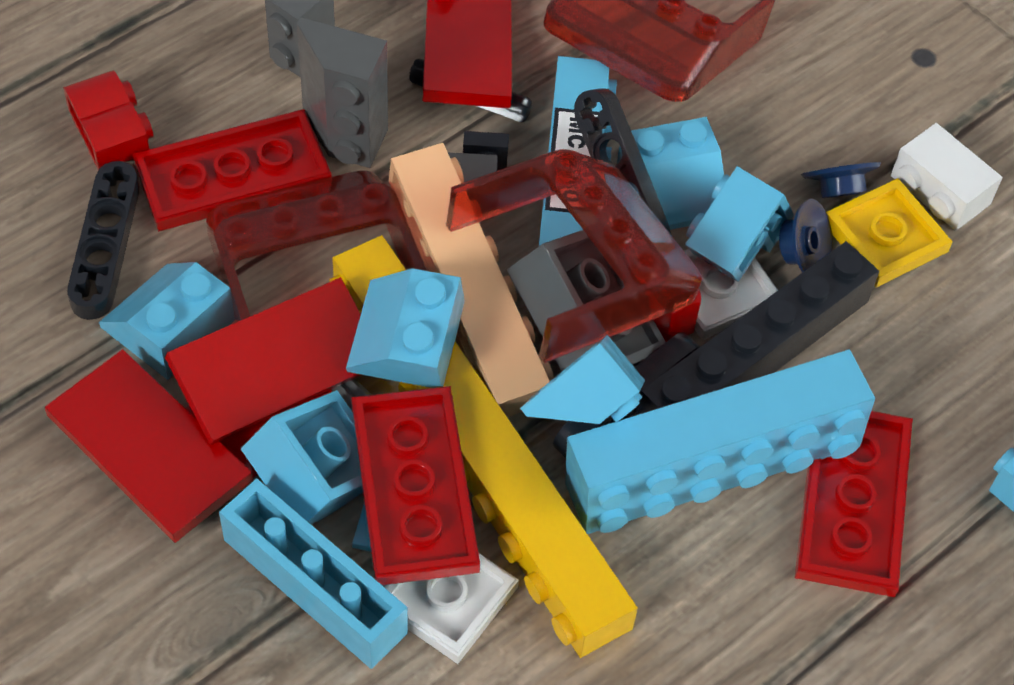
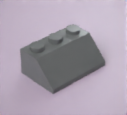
(344, 89)
(568, 275)

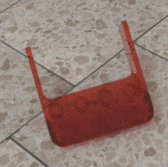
(657, 42)
(303, 216)
(616, 220)

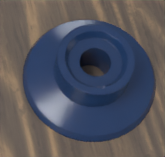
(842, 179)
(806, 236)

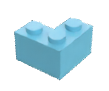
(738, 223)

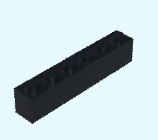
(770, 331)

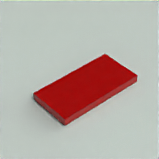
(468, 53)
(255, 158)
(268, 361)
(148, 445)
(414, 486)
(858, 511)

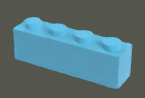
(314, 573)

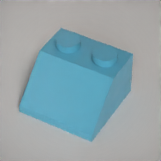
(682, 167)
(170, 311)
(408, 327)
(590, 388)
(309, 456)

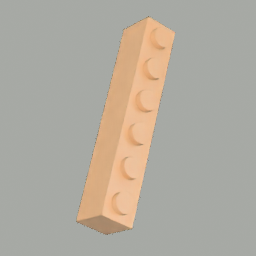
(490, 325)

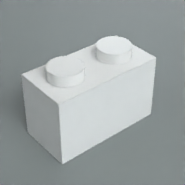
(946, 176)

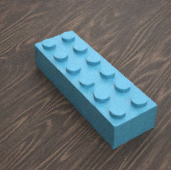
(717, 442)

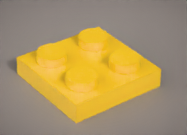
(889, 230)

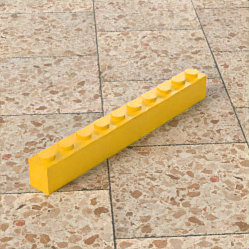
(515, 492)

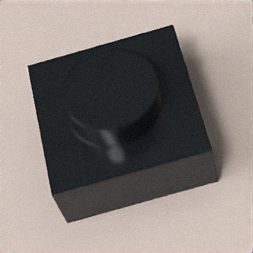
(488, 144)

